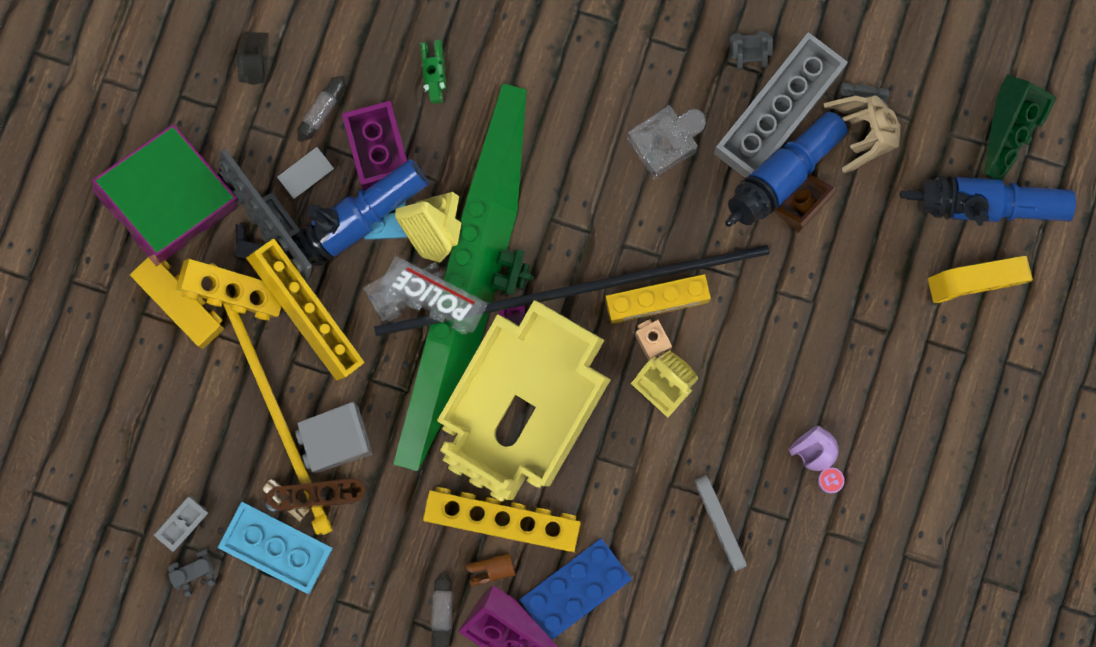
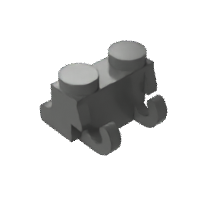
(751, 48)
(192, 572)

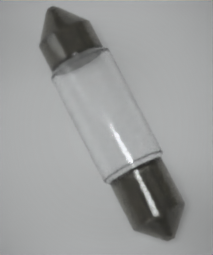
(321, 108)
(441, 611)

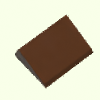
(805, 202)

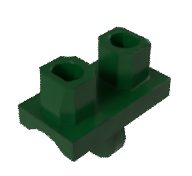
(513, 262)

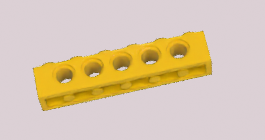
(436, 513)

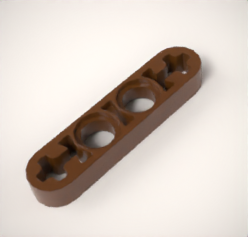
(315, 497)

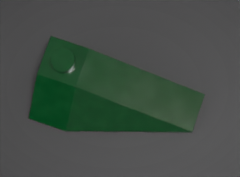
(1016, 115)

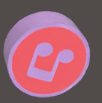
(831, 480)

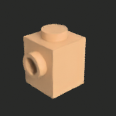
(652, 339)

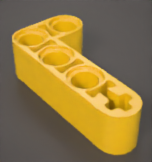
(979, 278)

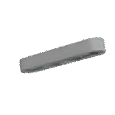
(720, 523)

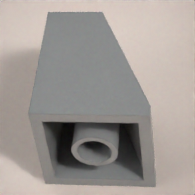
(334, 438)

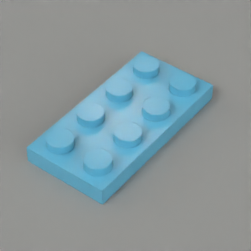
(275, 548)

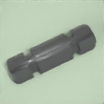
(848, 90)

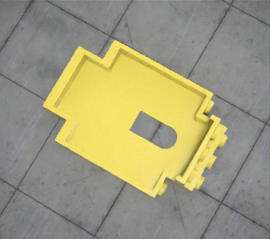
(546, 366)

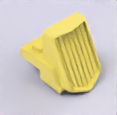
(431, 225)
(665, 381)

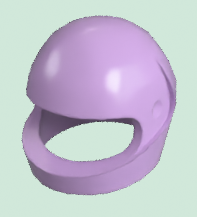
(816, 448)

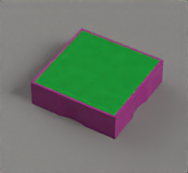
(164, 194)

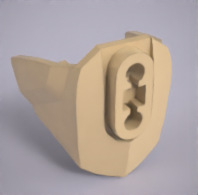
(883, 122)

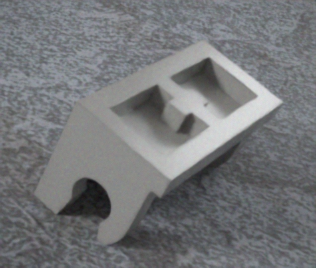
(305, 172)
(180, 523)

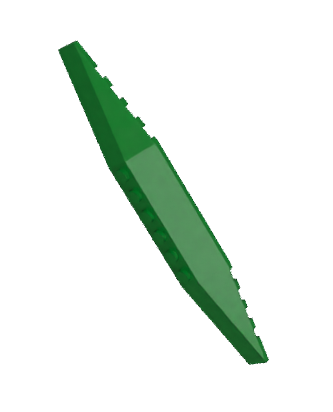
(483, 233)

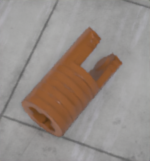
(497, 568)

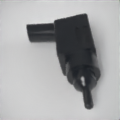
(243, 247)

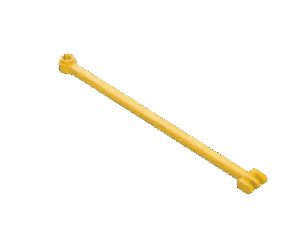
(321, 523)

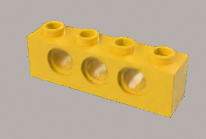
(190, 284)

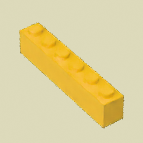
(305, 310)

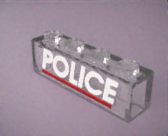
(433, 294)

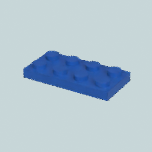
(575, 589)

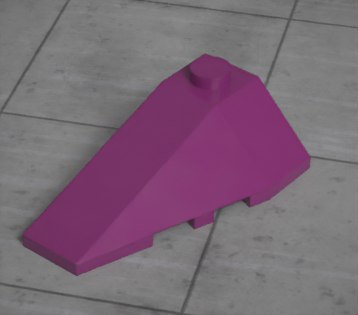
(502, 623)

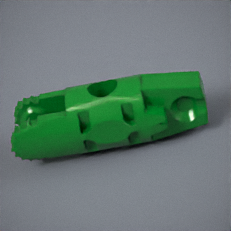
(434, 82)

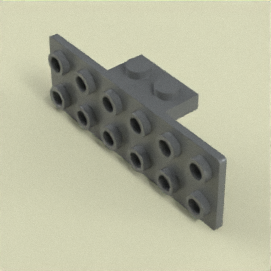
(265, 212)

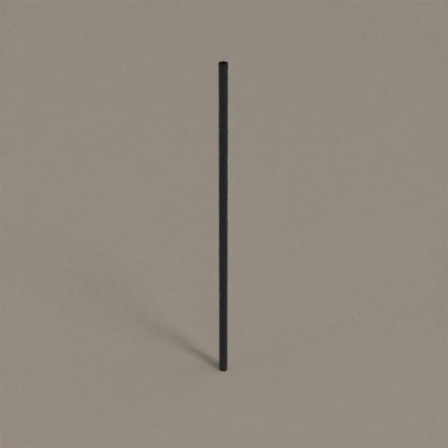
(586, 287)

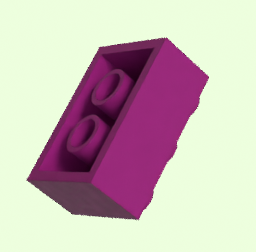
(374, 142)

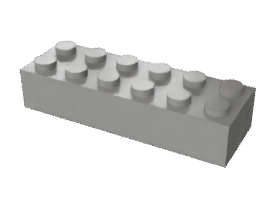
(781, 105)

